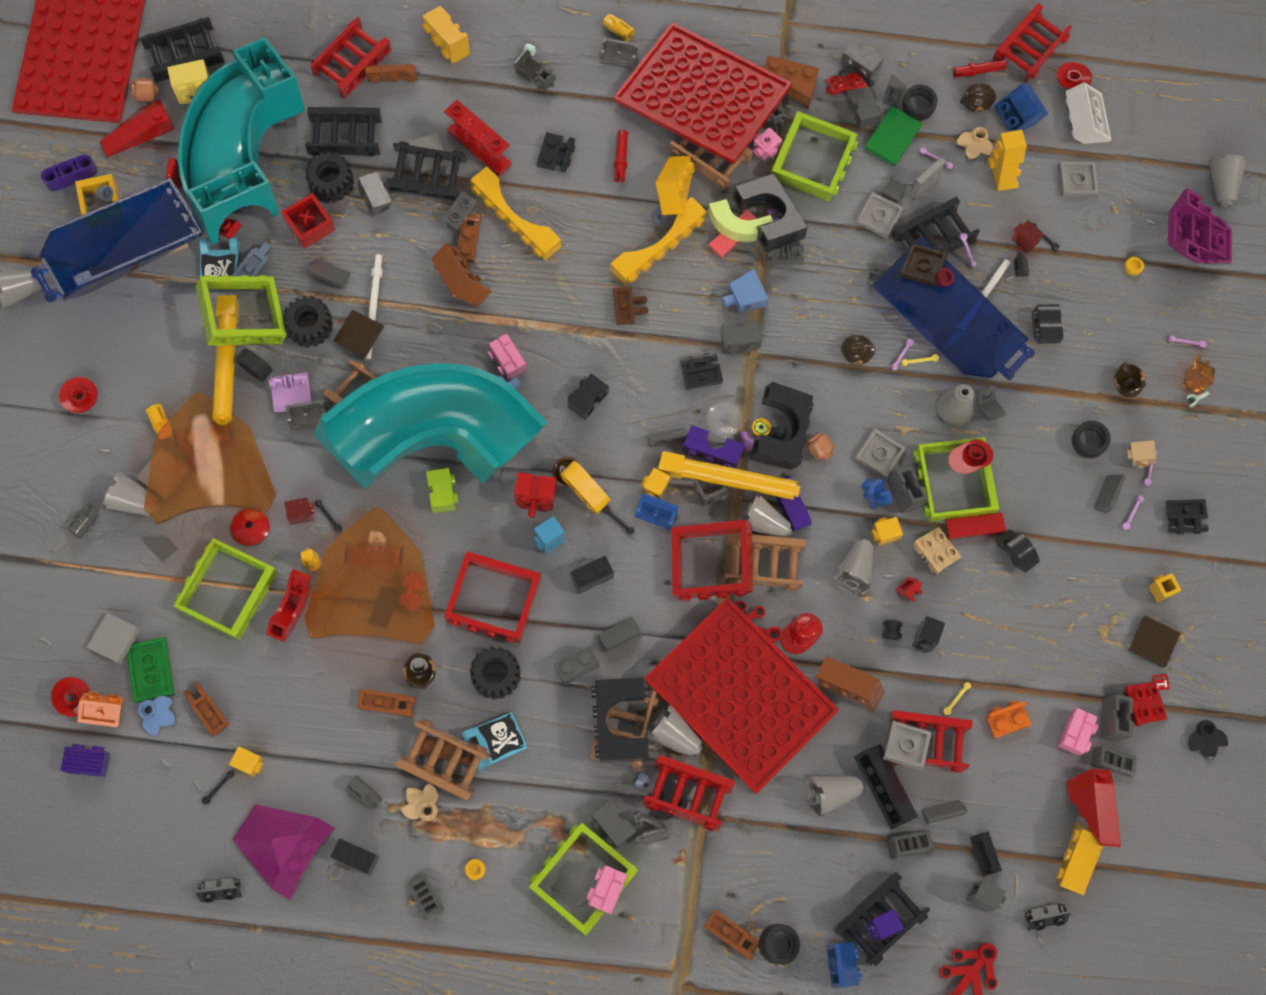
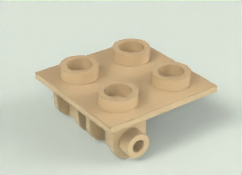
(937, 550)

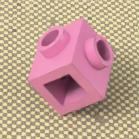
(767, 144)

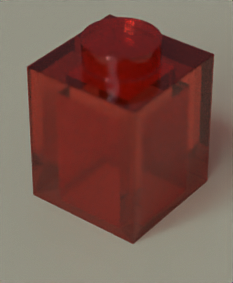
(1027, 236)
(299, 511)

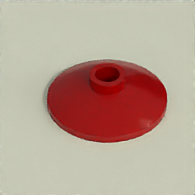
(1073, 74)
(73, 389)
(254, 534)
(68, 686)

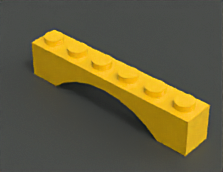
(540, 238)
(631, 264)

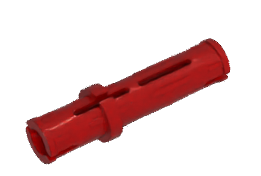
(979, 68)
(620, 163)

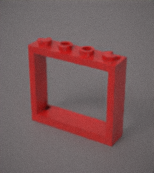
(705, 530)
(499, 567)

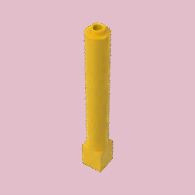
(228, 318)
(678, 467)

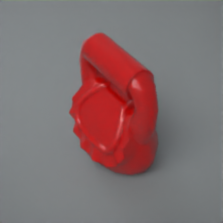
(173, 172)

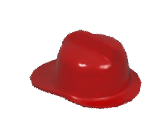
(970, 456)
(801, 633)

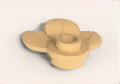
(975, 145)
(419, 801)

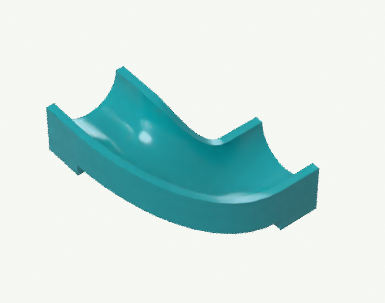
(225, 133)
(426, 409)

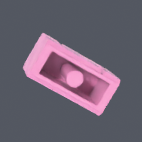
(507, 357)
(1078, 732)
(607, 889)

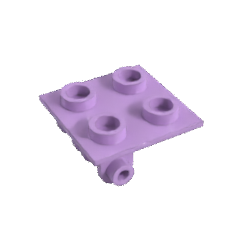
(289, 390)

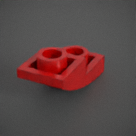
(229, 228)

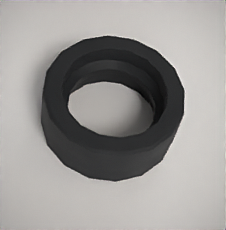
(921, 90)
(253, 364)
(1098, 427)
(793, 948)

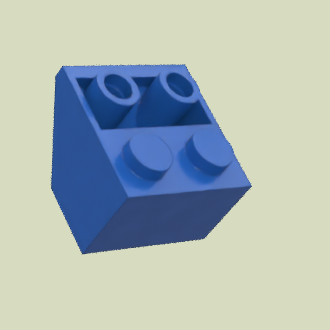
(1021, 108)

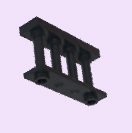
(210, 56)
(344, 115)
(431, 189)
(935, 216)
(862, 911)

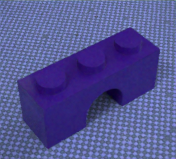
(697, 445)

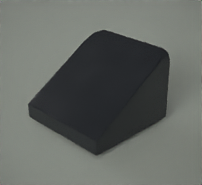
(1021, 265)

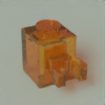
(1199, 375)

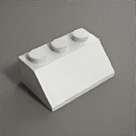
(1087, 114)

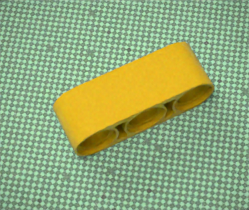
(585, 487)

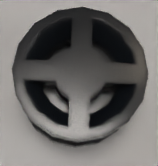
(892, 629)

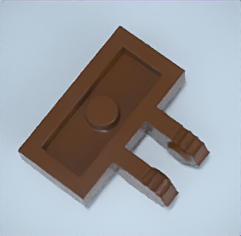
(624, 305)

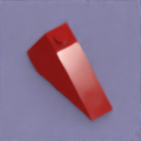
(142, 126)
(1096, 800)

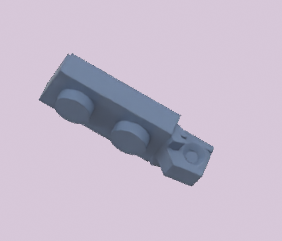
(254, 261)

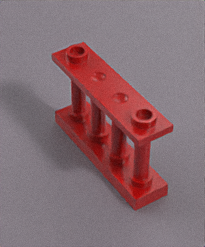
(1025, 28)
(357, 72)
(478, 138)
(940, 725)
(684, 773)

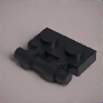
(550, 152)
(701, 376)
(1187, 510)

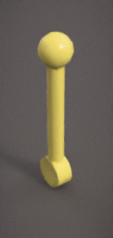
(934, 358)
(947, 711)

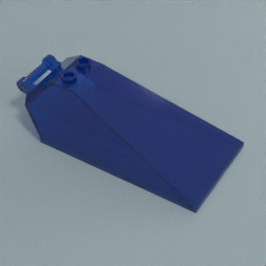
(115, 241)
(957, 320)

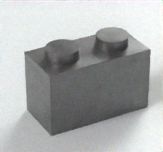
(862, 59)

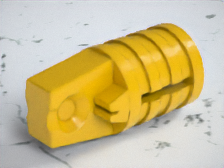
(619, 27)
(157, 417)
(310, 559)

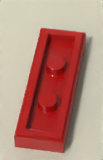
(975, 526)

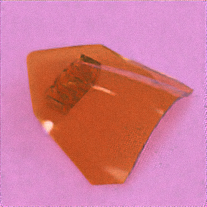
(205, 465)
(371, 585)

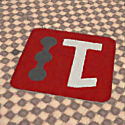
(1161, 681)

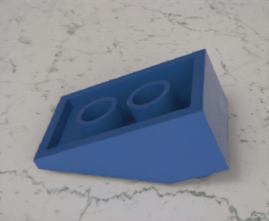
(843, 965)

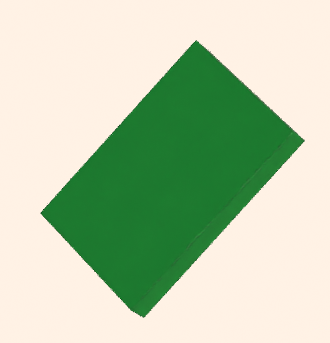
(893, 136)
(150, 670)

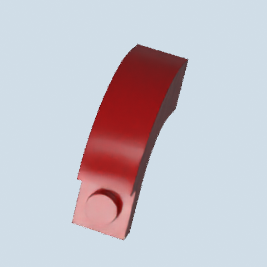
(291, 607)

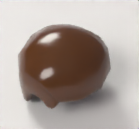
(559, 466)

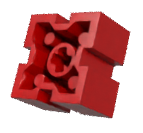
(535, 492)

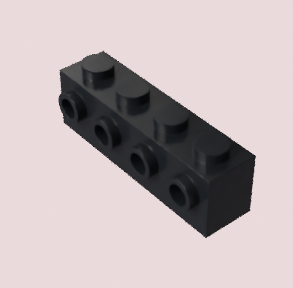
(885, 787)

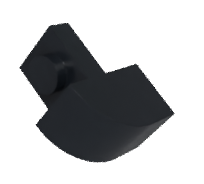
(1020, 549)

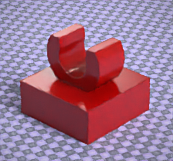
(909, 587)

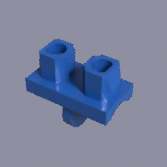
(876, 493)

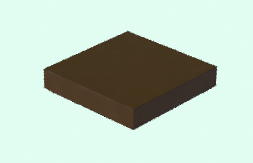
(923, 264)
(358, 333)
(1154, 641)

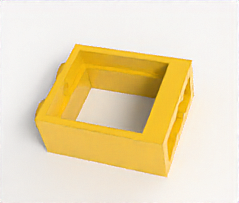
(90, 185)

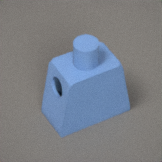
(746, 293)

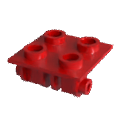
(844, 83)
(1146, 703)

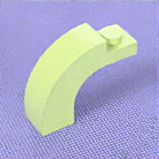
(732, 226)

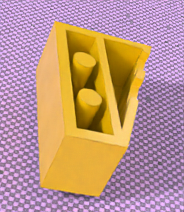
(446, 35)
(1006, 158)
(674, 184)
(1079, 860)

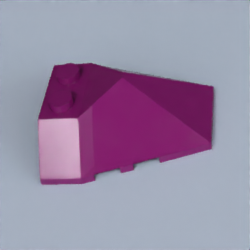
(1197, 232)
(281, 845)

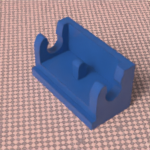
(656, 511)

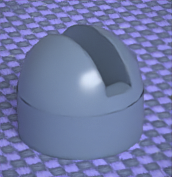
(104, 190)
(660, 220)
(641, 780)

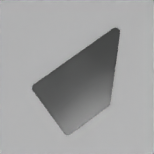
(160, 546)

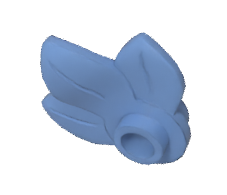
(159, 715)

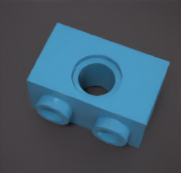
(549, 535)

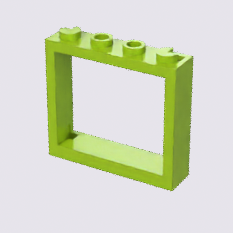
(804, 184)
(240, 336)
(985, 474)
(252, 604)
(550, 862)

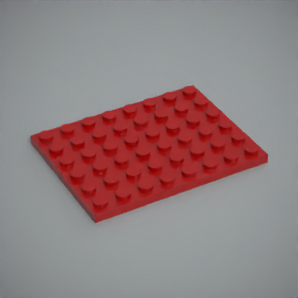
(79, 59)
(702, 92)
(741, 695)

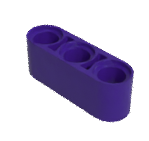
(60, 171)
(795, 511)

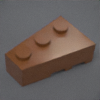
(801, 75)
(458, 276)
(850, 683)

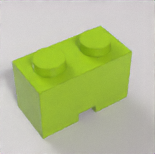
(441, 483)

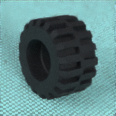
(329, 164)
(303, 308)
(489, 657)

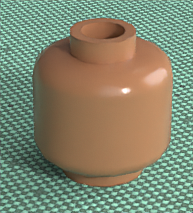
(144, 90)
(820, 446)

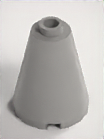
(1227, 177)
(16, 286)
(956, 405)
(126, 496)
(765, 518)
(856, 569)
(674, 733)
(831, 792)

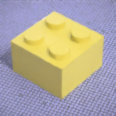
(187, 79)

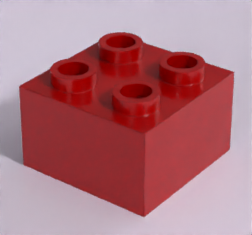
(308, 221)

